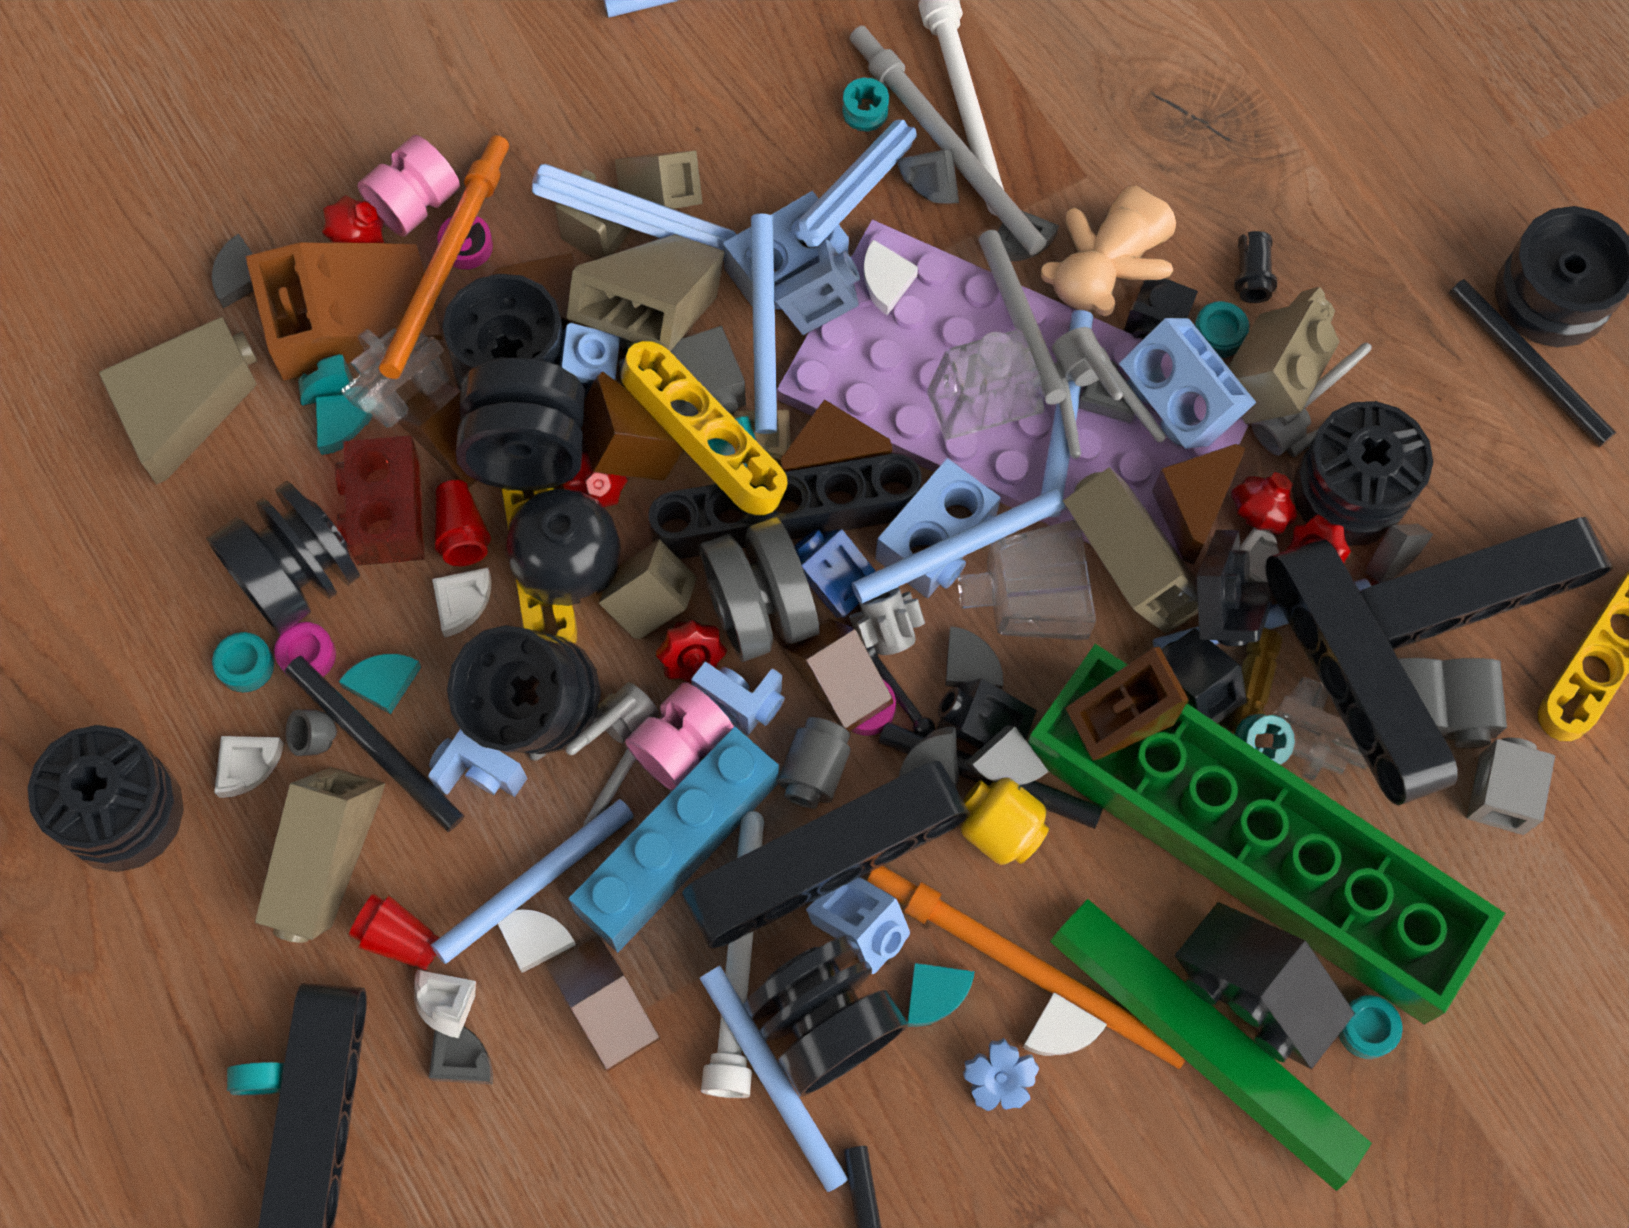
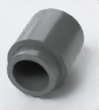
(815, 763)

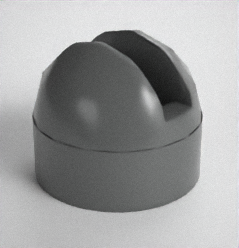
(310, 732)

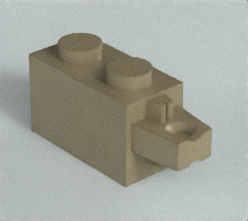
(1286, 356)

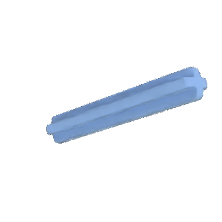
(855, 183)
(624, 207)

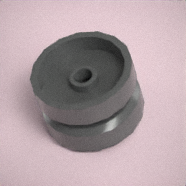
(767, 586)

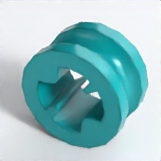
(865, 89)
(1282, 735)

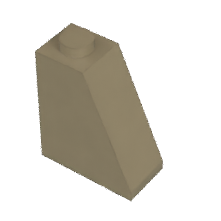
(647, 290)
(180, 393)
(1134, 550)
(316, 852)

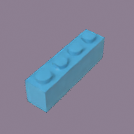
(675, 839)

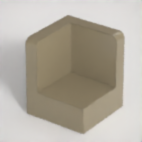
(662, 178)
(587, 232)
(648, 590)

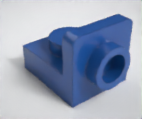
(831, 567)

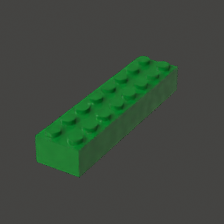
(1280, 849)

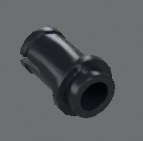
(1256, 276)

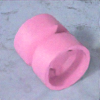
(409, 185)
(680, 737)

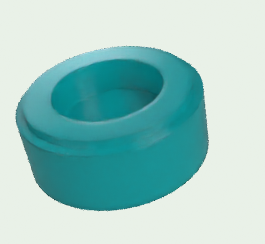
(1223, 327)
(243, 662)
(1373, 1028)
(255, 1078)

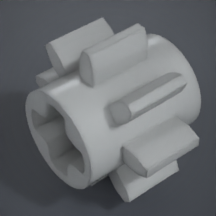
(888, 622)

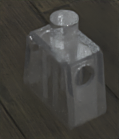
(985, 384)
(1036, 584)

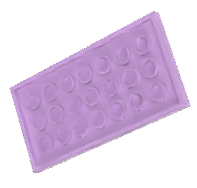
(884, 364)

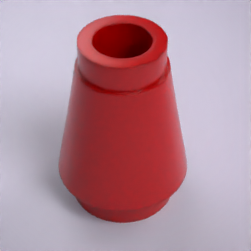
(459, 525)
(393, 932)

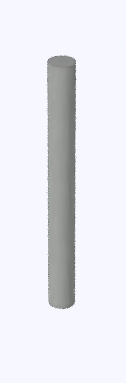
(1022, 315)

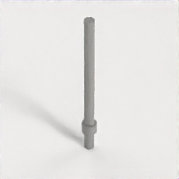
(889, 70)

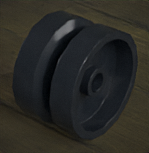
(1565, 276)
(520, 424)

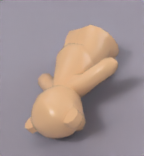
(1131, 227)

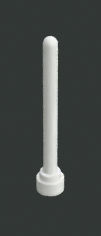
(943, 20)
(727, 1070)

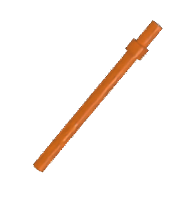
(480, 184)
(925, 904)

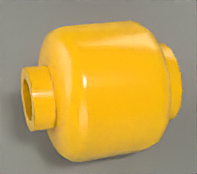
(1004, 821)

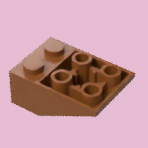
(328, 293)

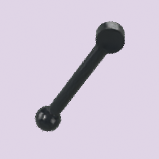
(921, 725)

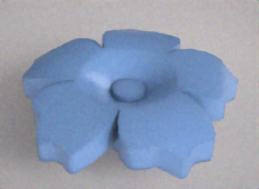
(1001, 1077)

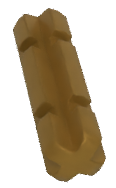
(1257, 675)

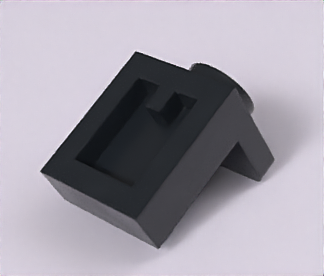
(1156, 302)
(982, 711)

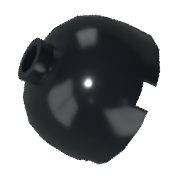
(563, 547)

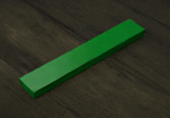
(1212, 1045)

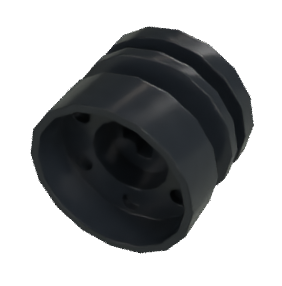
(501, 320)
(1358, 495)
(284, 556)
(495, 694)
(125, 821)
(824, 1014)

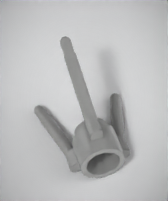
(1085, 362)
(1290, 431)
(619, 717)

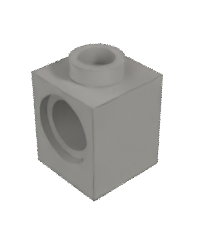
(1511, 785)

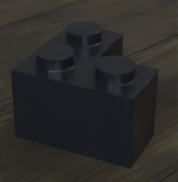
(1267, 982)

